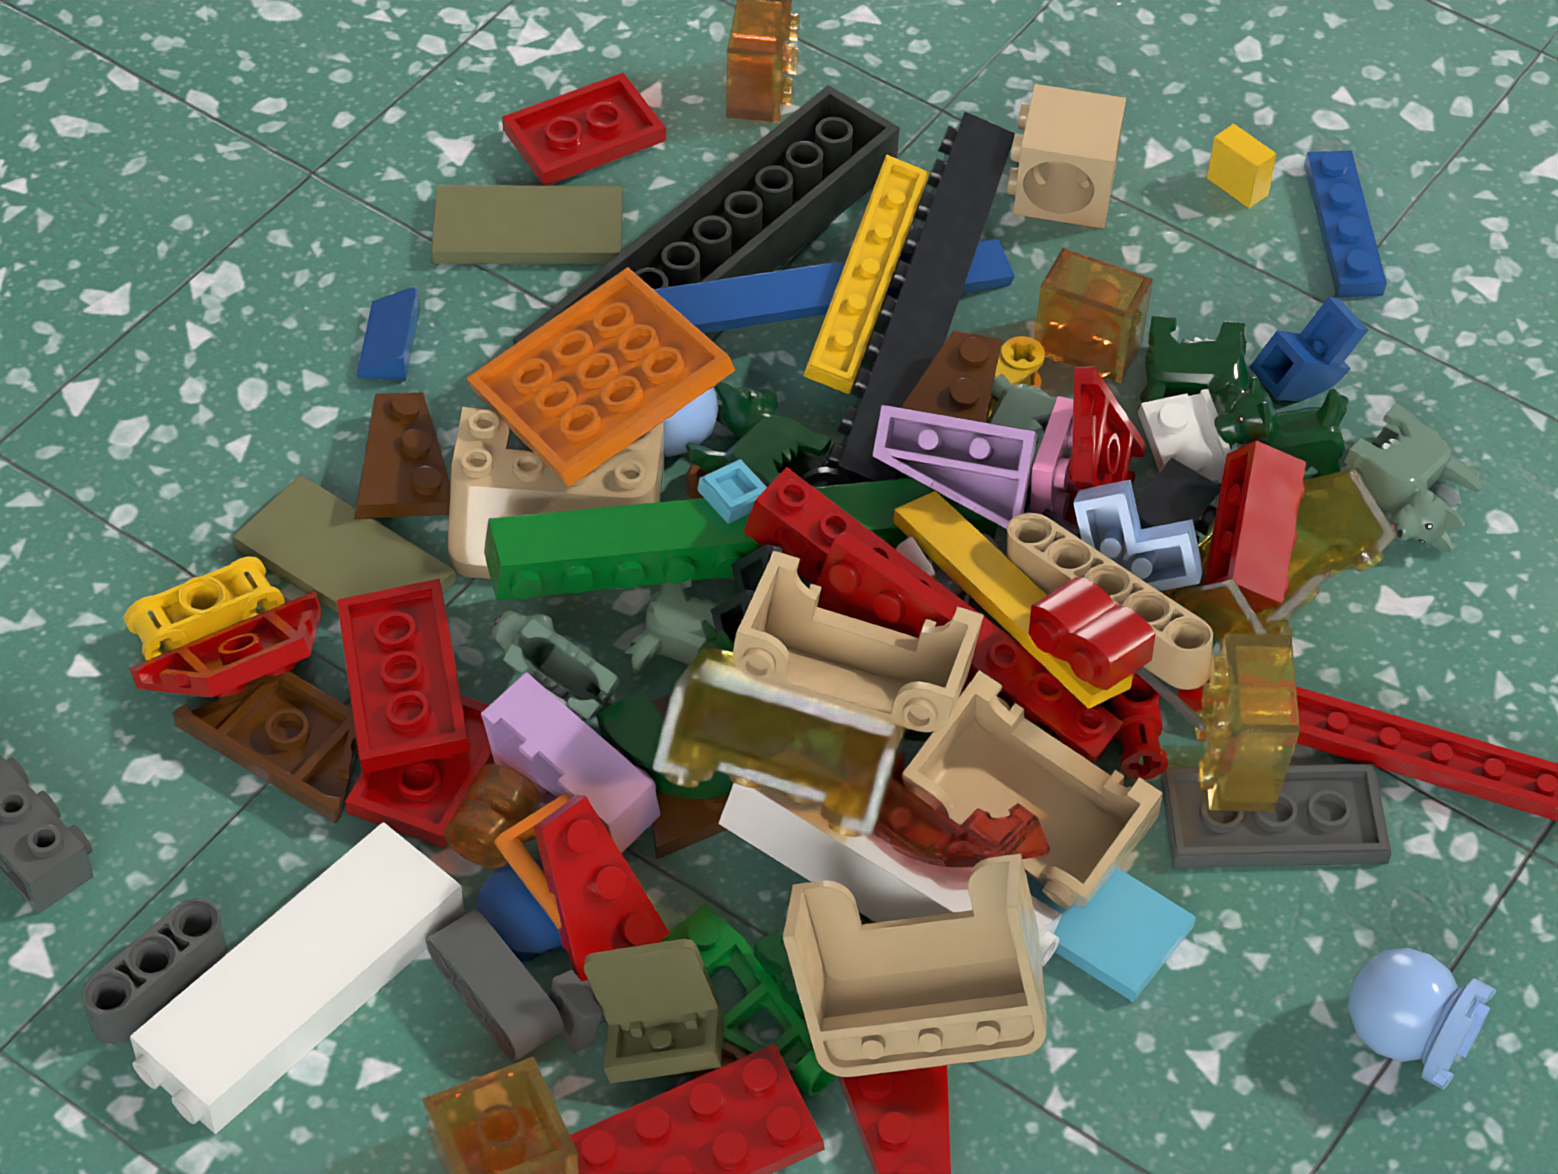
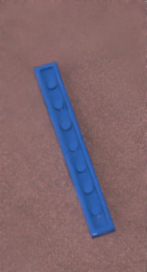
(801, 291)

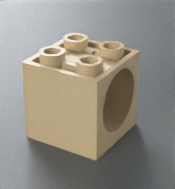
(1066, 155)

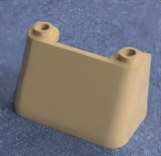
(851, 661)
(1001, 759)

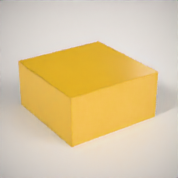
(1241, 165)

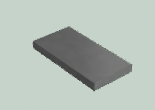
(1319, 819)

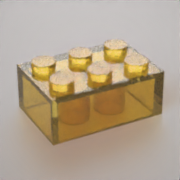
(1249, 722)

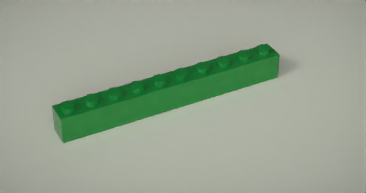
(661, 540)

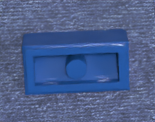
(390, 336)

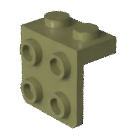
(656, 1010)

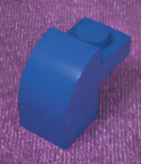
(1313, 361)

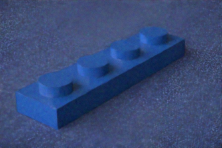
(1344, 224)

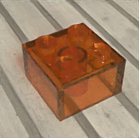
(761, 59)
(1092, 314)
(500, 1125)

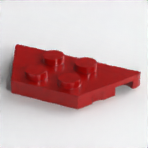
(1101, 434)
(237, 654)

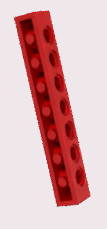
(805, 526)

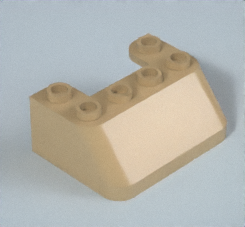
(508, 482)
(919, 985)

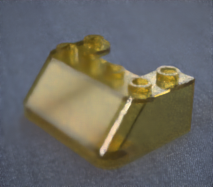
(1335, 530)
(778, 741)

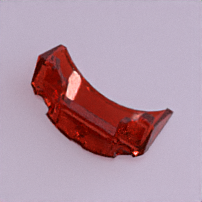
(930, 837)

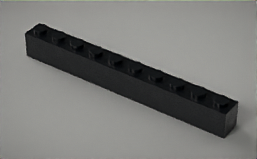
(926, 288)

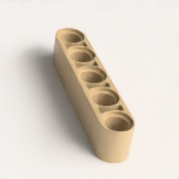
(1056, 556)

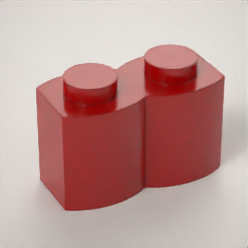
(1091, 633)

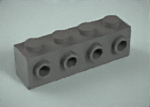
(36, 848)

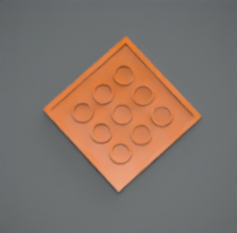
(600, 376)

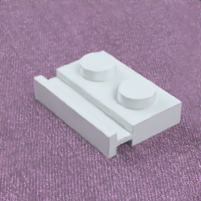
(1186, 432)

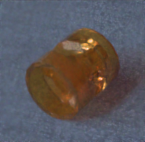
(491, 806)

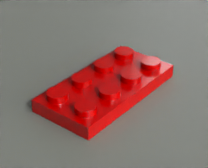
(402, 676)
(721, 1123)

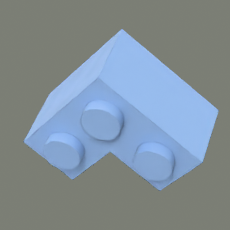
(1158, 555)

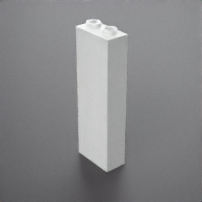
(880, 878)
(295, 978)

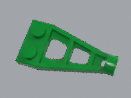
(726, 948)

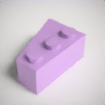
(961, 458)
(564, 755)

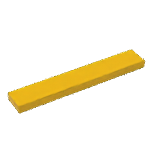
(866, 275)
(990, 581)

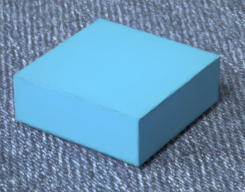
(731, 490)

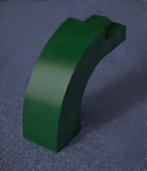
(635, 731)

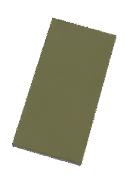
(527, 224)
(322, 548)

